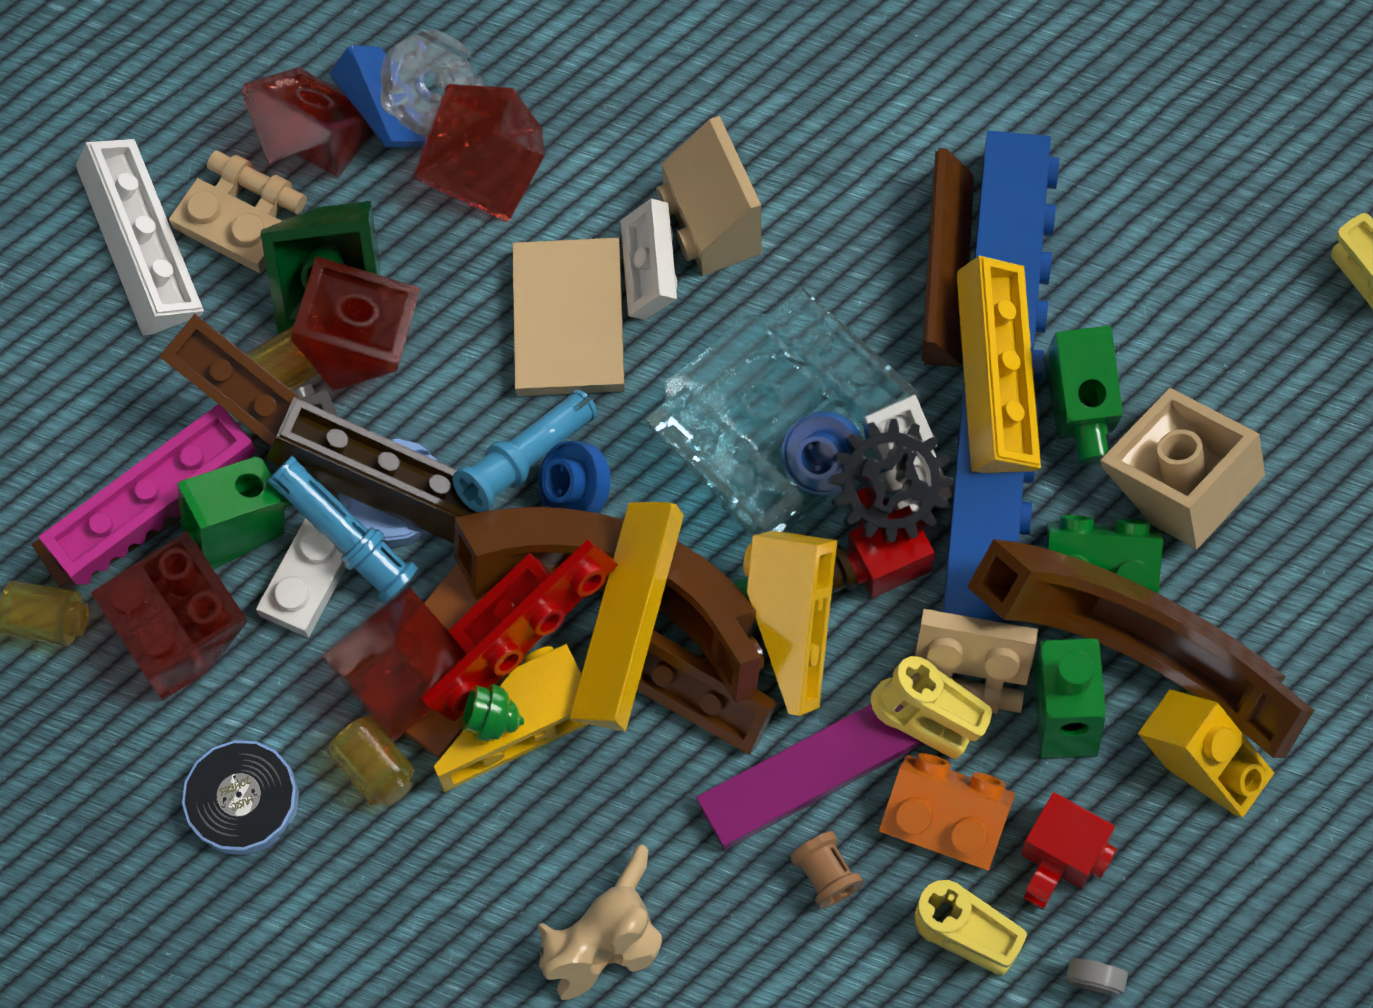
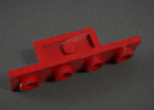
(513, 619)

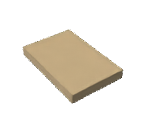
(568, 317)

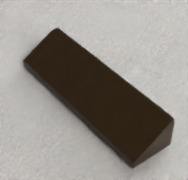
(370, 469)

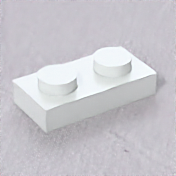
(648, 259)
(303, 582)

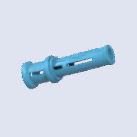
(509, 462)
(360, 546)

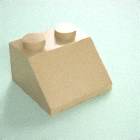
(712, 200)
(1186, 466)

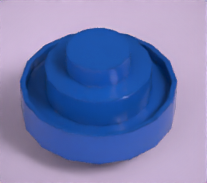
(810, 450)
(574, 477)

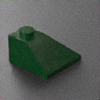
(330, 232)

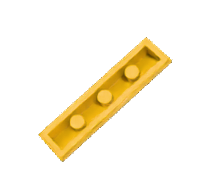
(998, 367)
(627, 615)

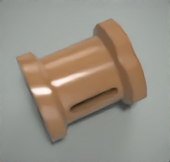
(826, 870)

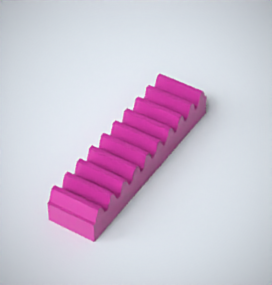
(143, 496)

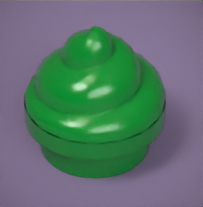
(490, 713)

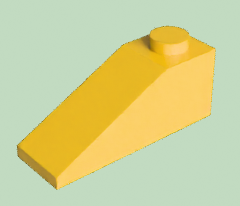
(792, 601)
(544, 696)

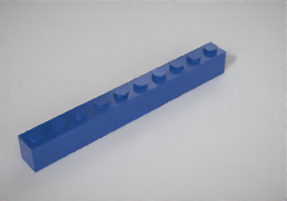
(1012, 230)

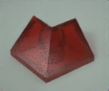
(305, 118)
(482, 148)
(353, 323)
(395, 662)

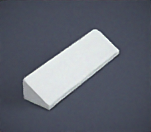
(137, 235)

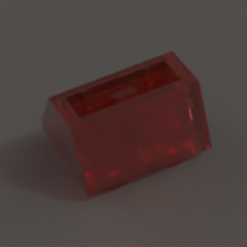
(172, 614)

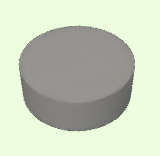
(1096, 977)

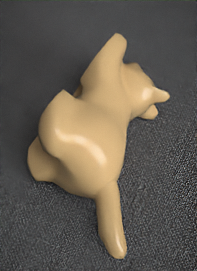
(609, 932)

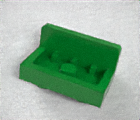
(1126, 550)

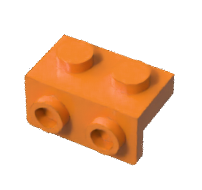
(947, 810)

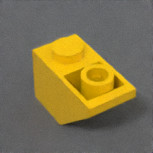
(1206, 750)

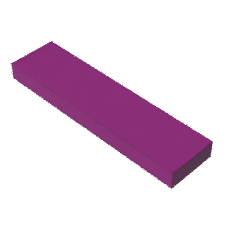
(802, 775)

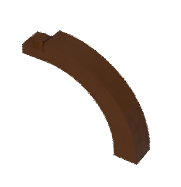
(694, 596)
(1095, 603)

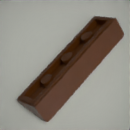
(946, 255)

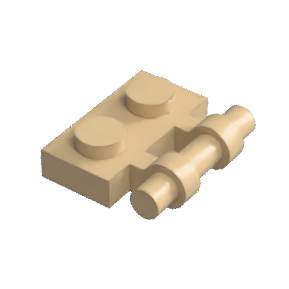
(227, 223)
(981, 650)

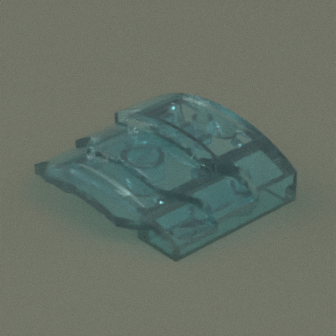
(751, 386)

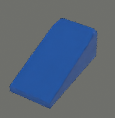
(359, 79)

